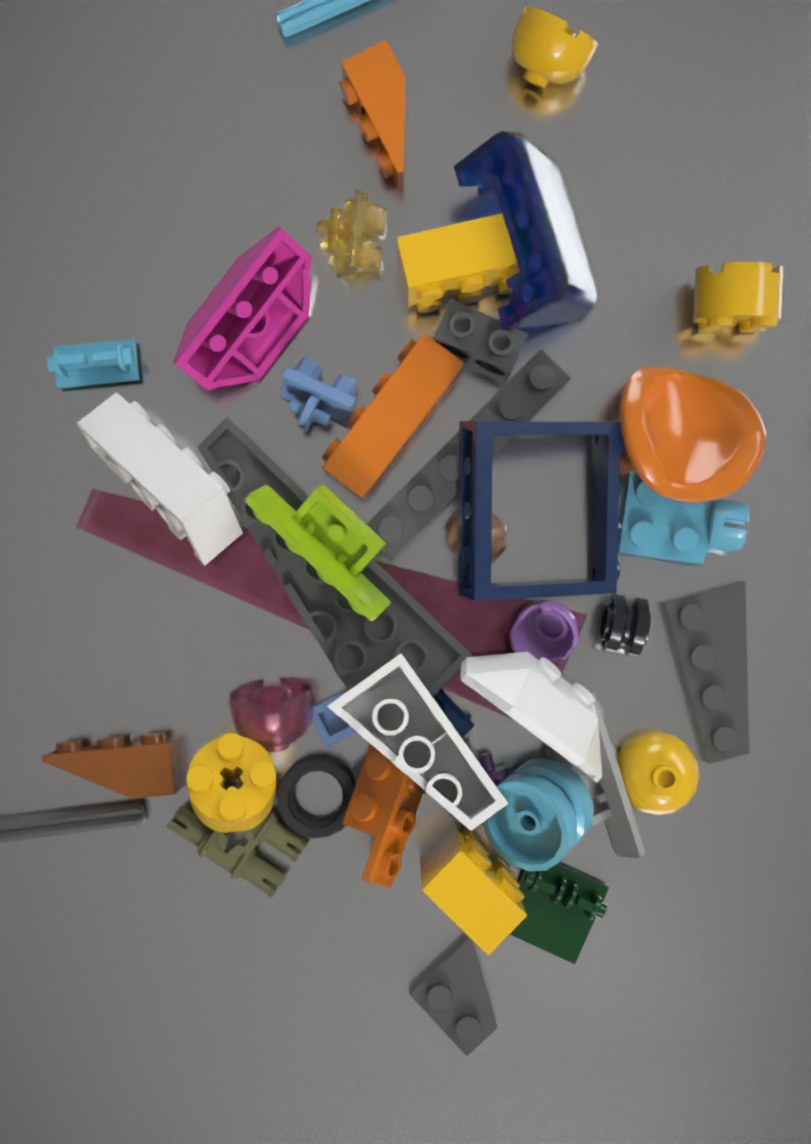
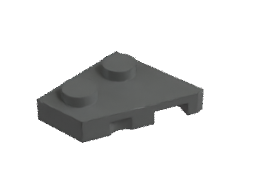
(457, 997)

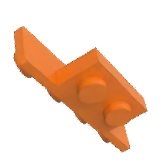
(385, 807)

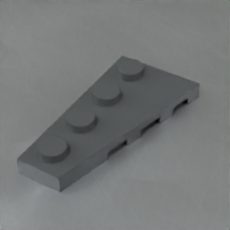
(712, 659)

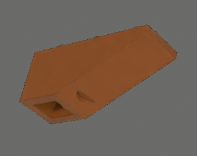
(127, 768)

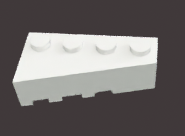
(163, 475)

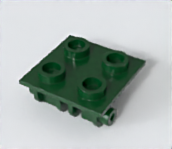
(559, 910)

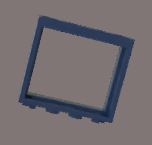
(476, 509)

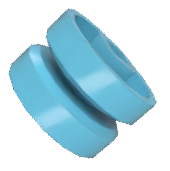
(544, 815)

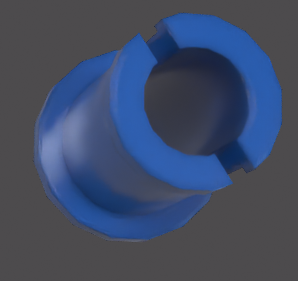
(457, 718)

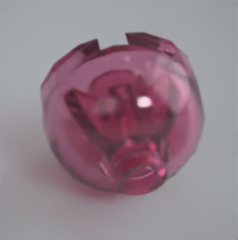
(273, 713)

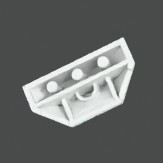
(541, 703)

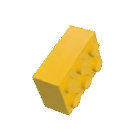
(455, 263)
(472, 888)

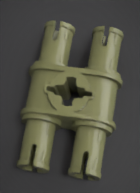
(241, 857)

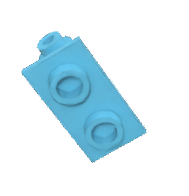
(94, 363)

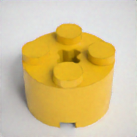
(738, 295)
(231, 759)

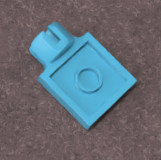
(678, 529)

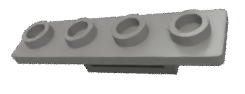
(610, 796)

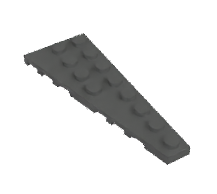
(347, 638)

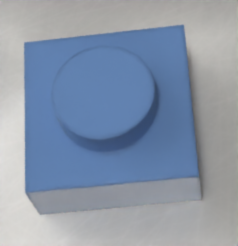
(328, 724)

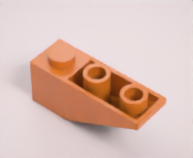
(378, 90)

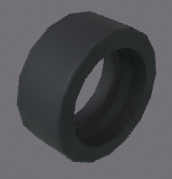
(285, 799)

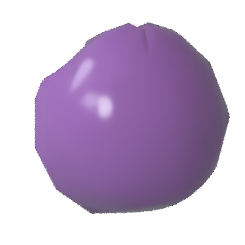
(545, 631)

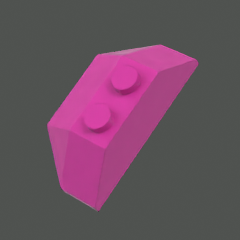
(248, 314)

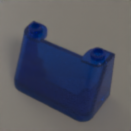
(553, 267)

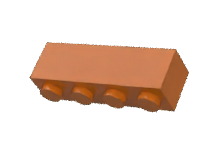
(393, 416)

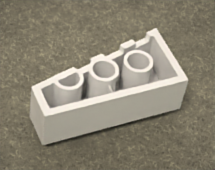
(413, 732)

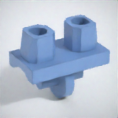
(316, 399)

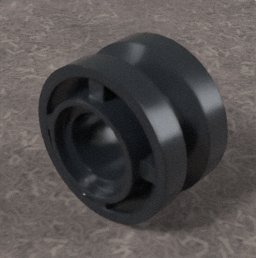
(625, 625)

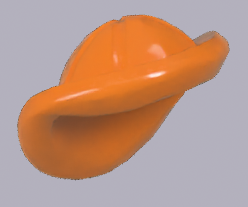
(689, 434)

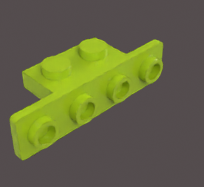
(329, 539)

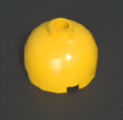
(549, 48)
(658, 771)

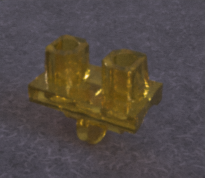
(357, 217)

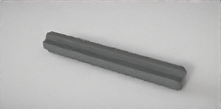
(71, 821)

